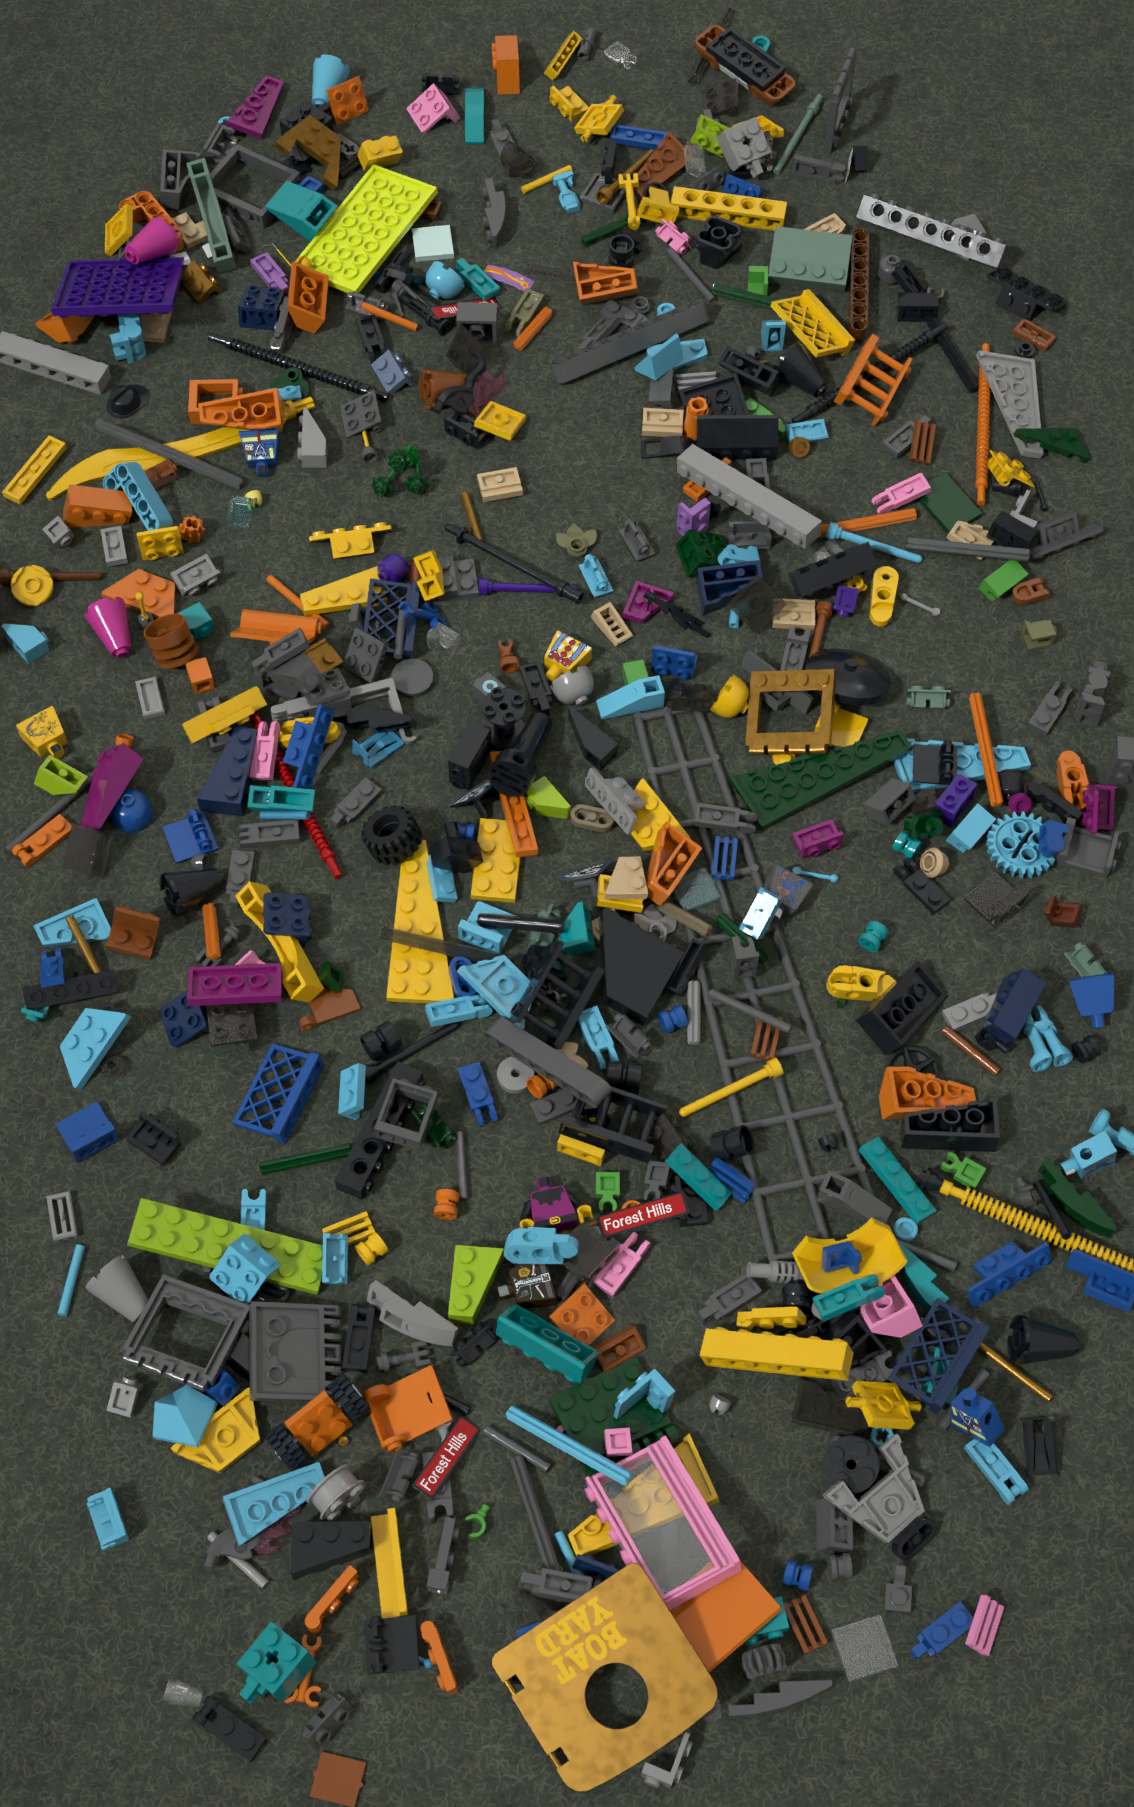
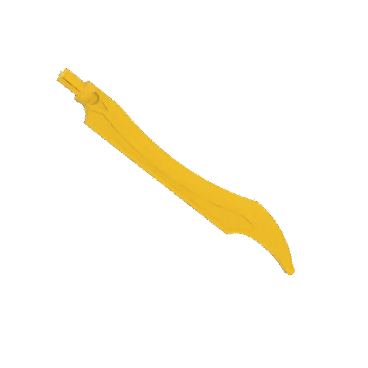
(200, 446)

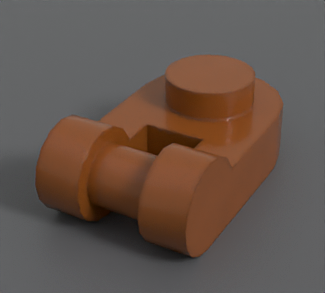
(1024, 593)

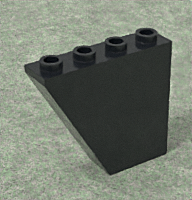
(634, 966)

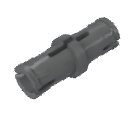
(587, 44)

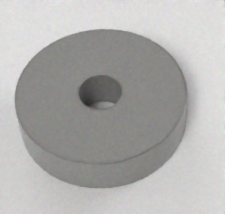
(510, 1083)

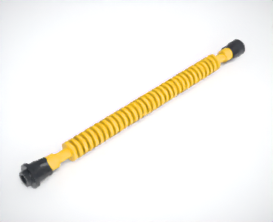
(937, 1183)

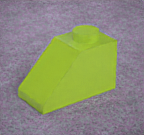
(58, 777)
(546, 800)

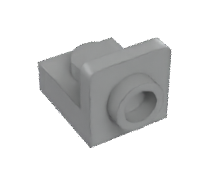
(124, 1396)

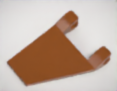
(329, 1006)

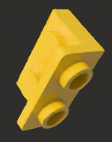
(567, 102)

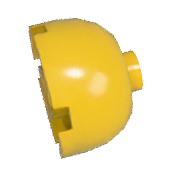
(731, 698)

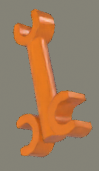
(303, 1692)

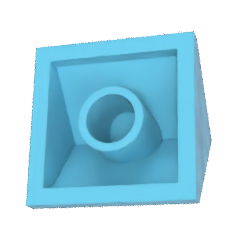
(661, 359)

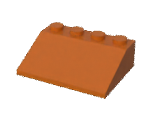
(725, 1616)

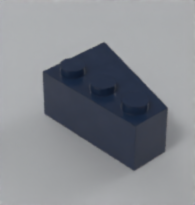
(722, 582)

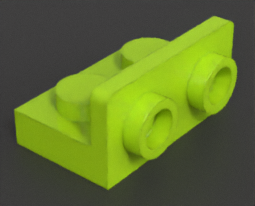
(706, 134)

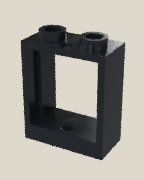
(469, 755)

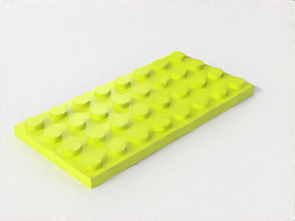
(367, 227)

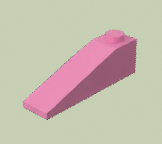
(892, 1313)

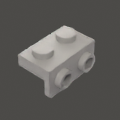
(195, 575)

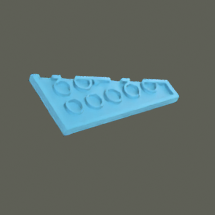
(968, 762)

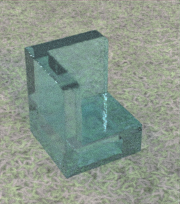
(240, 512)

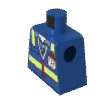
(261, 449)
(976, 1417)

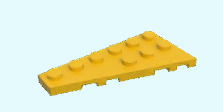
(593, 1535)

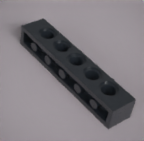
(359, 1184)

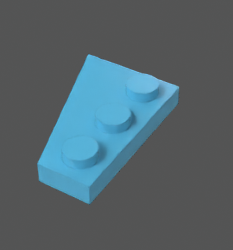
(692, 351)
(89, 918)

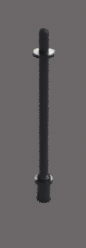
(562, 588)

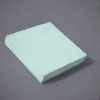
(432, 243)

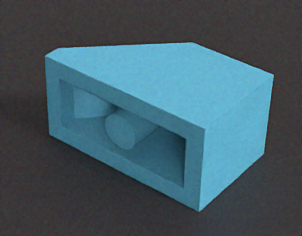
(773, 335)
(26, 641)

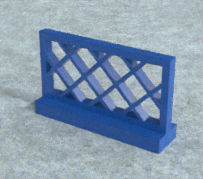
(296, 1097)

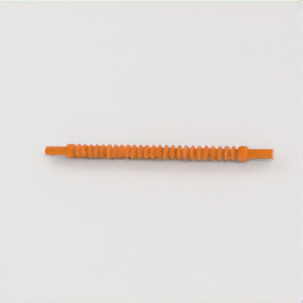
(983, 434)

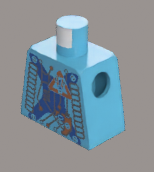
(1098, 1154)

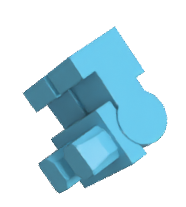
(130, 339)

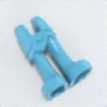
(1045, 1029)

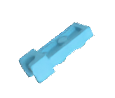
(254, 1211)

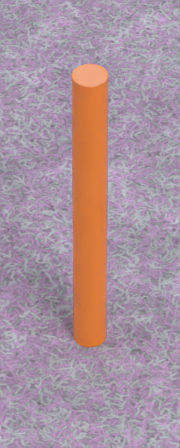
(292, 597)

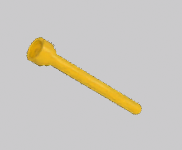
(771, 1069)

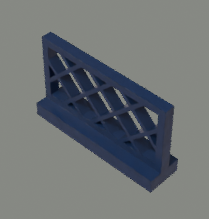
(411, 597)
(957, 1366)

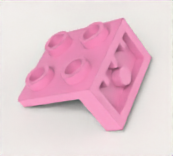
(430, 108)

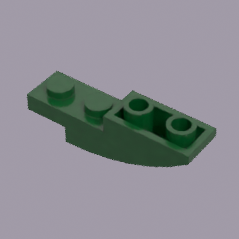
(1080, 1208)

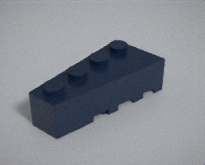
(230, 779)

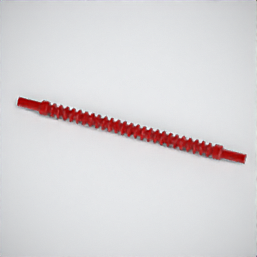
(327, 854)

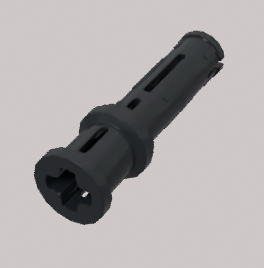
(438, 324)

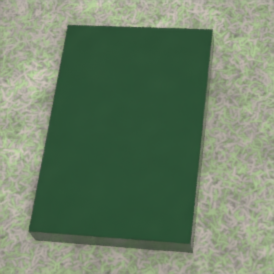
(948, 503)

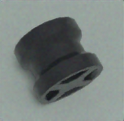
(1085, 1049)

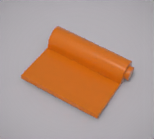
(275, 626)

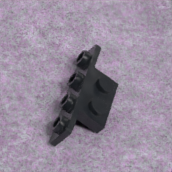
(75, 988)

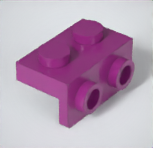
(817, 839)

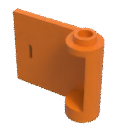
(405, 1410)

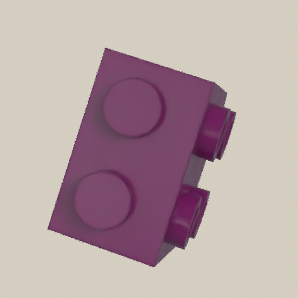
(1099, 807)

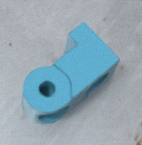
(733, 554)

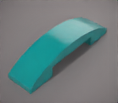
(474, 116)

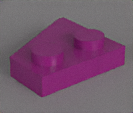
(637, 606)

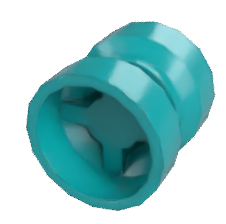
(907, 845)
(873, 936)

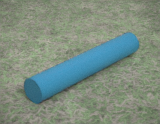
(284, 815)

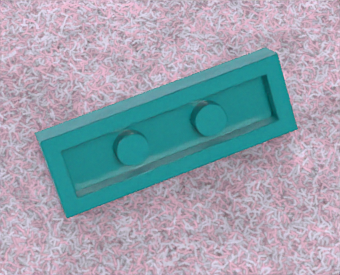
(698, 1177)

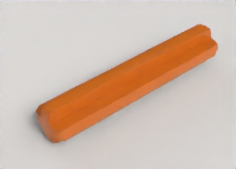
(532, 329)
(211, 931)

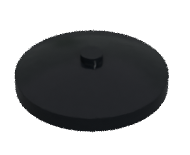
(858, 676)

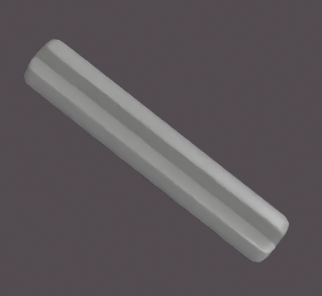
(693, 1013)

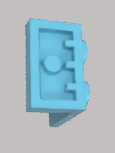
(484, 937)
(653, 1385)

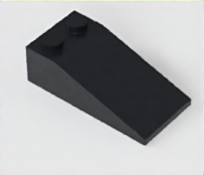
(901, 1008)

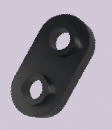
(914, 1537)

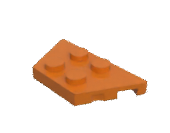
(157, 592)

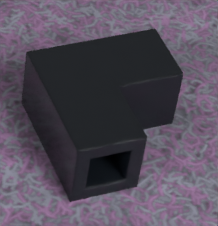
(860, 157)

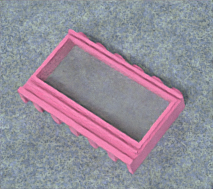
(664, 1524)

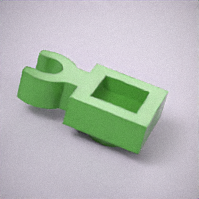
(967, 1172)
(607, 1188)

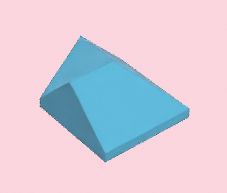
(183, 1416)

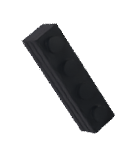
(686, 967)

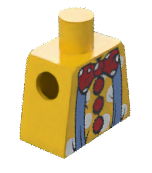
(565, 655)

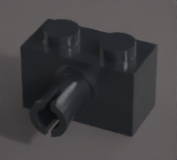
(454, 852)

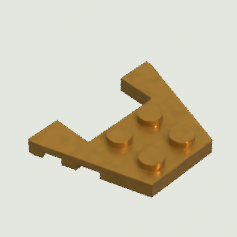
(318, 142)

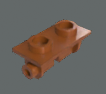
(161, 473)

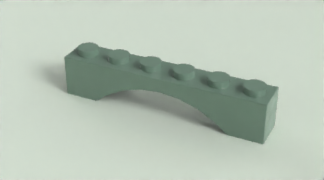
(211, 215)

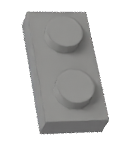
(114, 546)

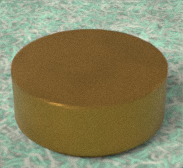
(799, 447)

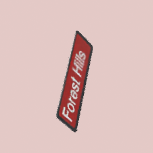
(450, 309)
(643, 1215)
(446, 1457)

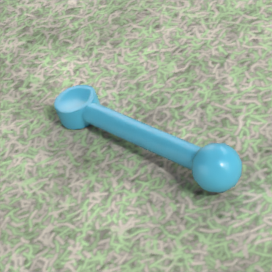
(833, 878)

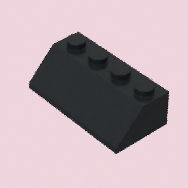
(738, 436)

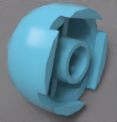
(443, 282)

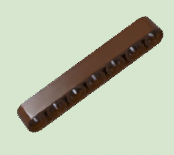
(858, 285)

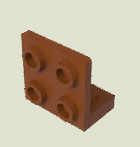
(133, 932)

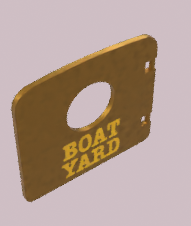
(611, 1623)

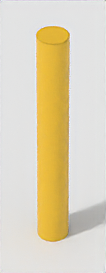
(544, 180)

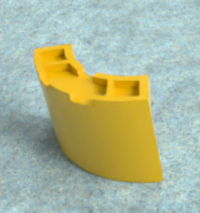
(878, 1251)

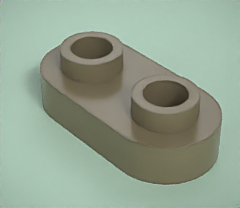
(592, 816)

